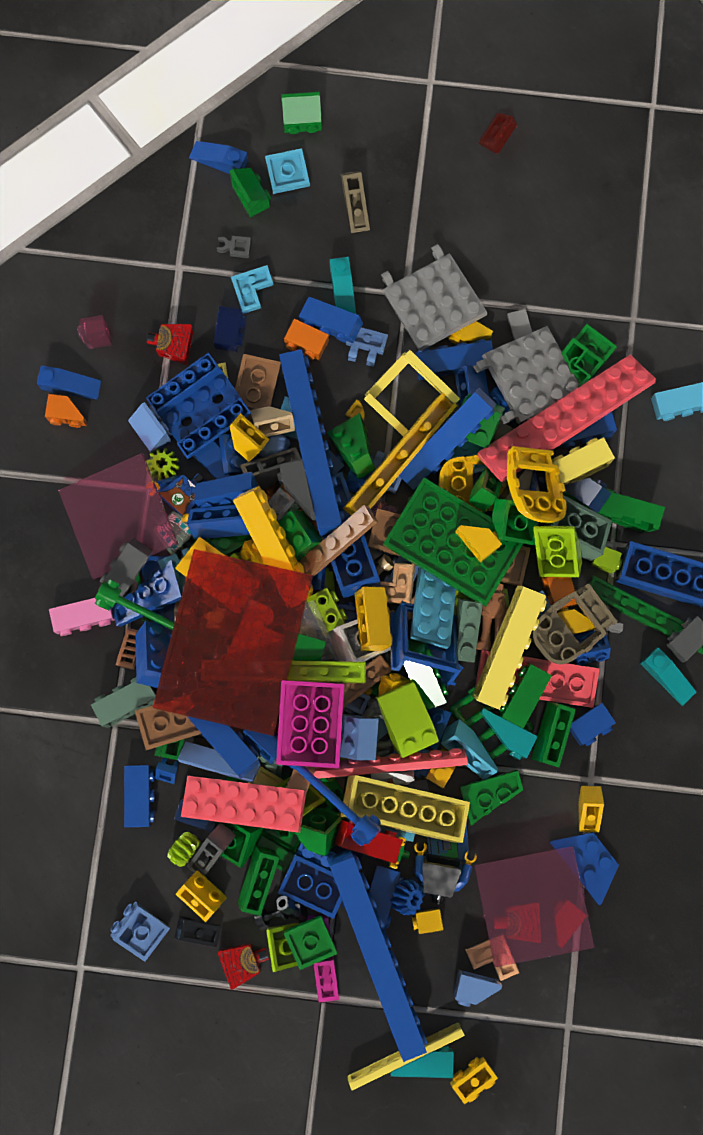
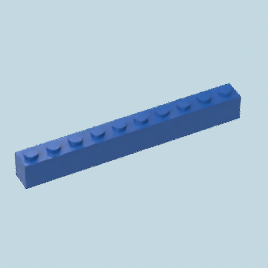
(311, 443)

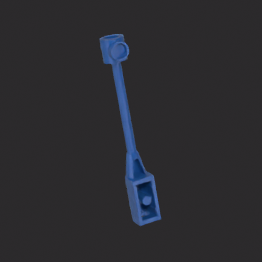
(365, 827)

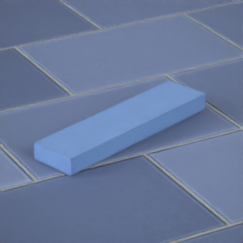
(210, 760)

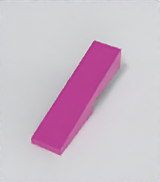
(325, 973)

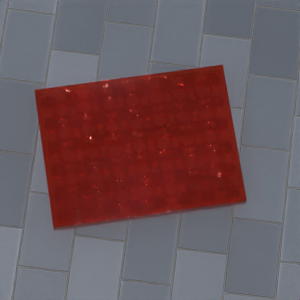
(233, 642)

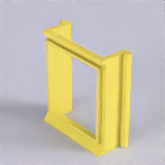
(391, 373)

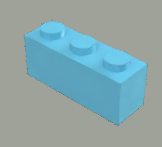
(678, 401)

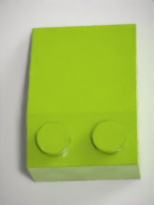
(558, 551)
(407, 720)

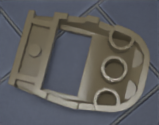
(555, 638)

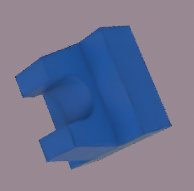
(166, 772)

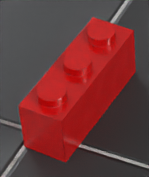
(383, 846)

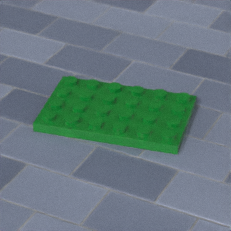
(429, 540)

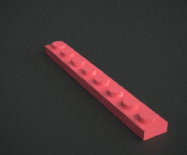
(395, 763)

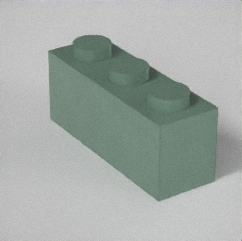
(467, 628)

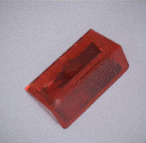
(498, 132)

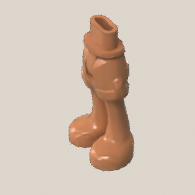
(495, 610)

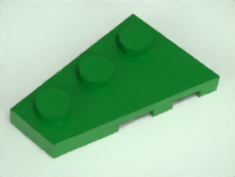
(490, 793)

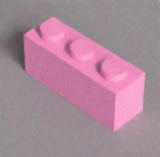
(79, 616)

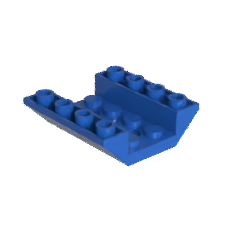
(193, 396)

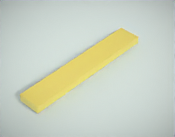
(395, 1060)

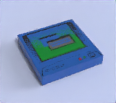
(449, 849)

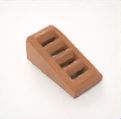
(120, 663)

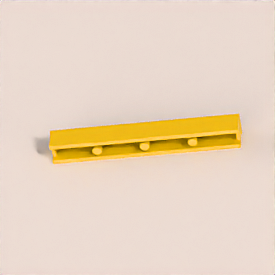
(401, 455)

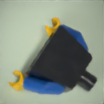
(441, 874)

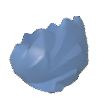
(275, 445)

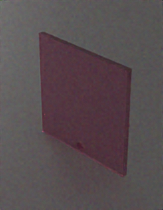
(115, 509)
(534, 906)

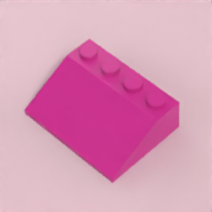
(310, 724)

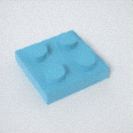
(287, 171)

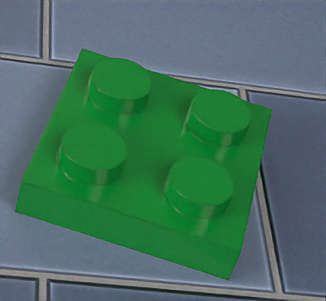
(310, 942)

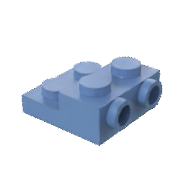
(139, 931)

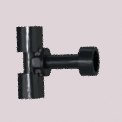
(284, 909)

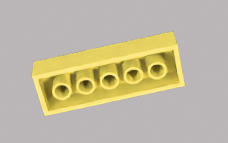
(509, 647)
(407, 808)

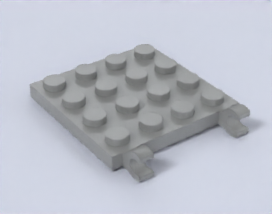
(433, 300)
(529, 374)

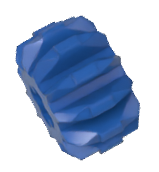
(407, 897)

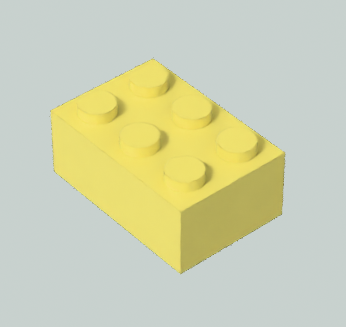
(584, 461)

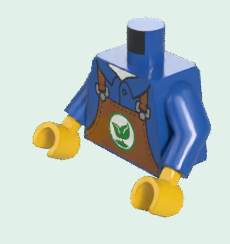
(179, 493)

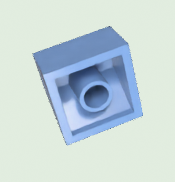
(474, 988)

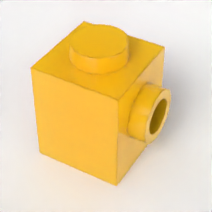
(391, 682)

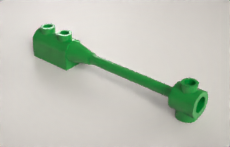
(110, 594)

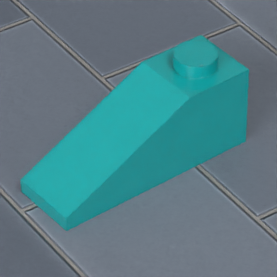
(342, 284)
(668, 676)
(512, 736)
(434, 1065)

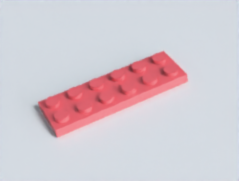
(568, 684)
(243, 804)

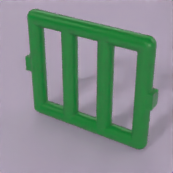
(454, 709)

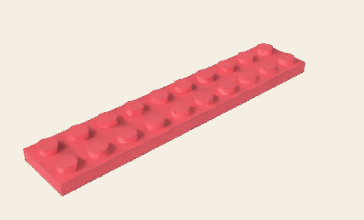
(571, 413)

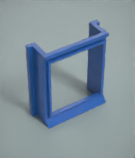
(400, 650)

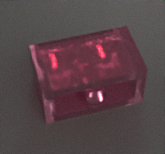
(94, 332)

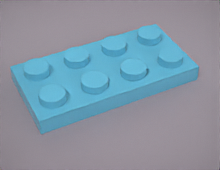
(432, 610)

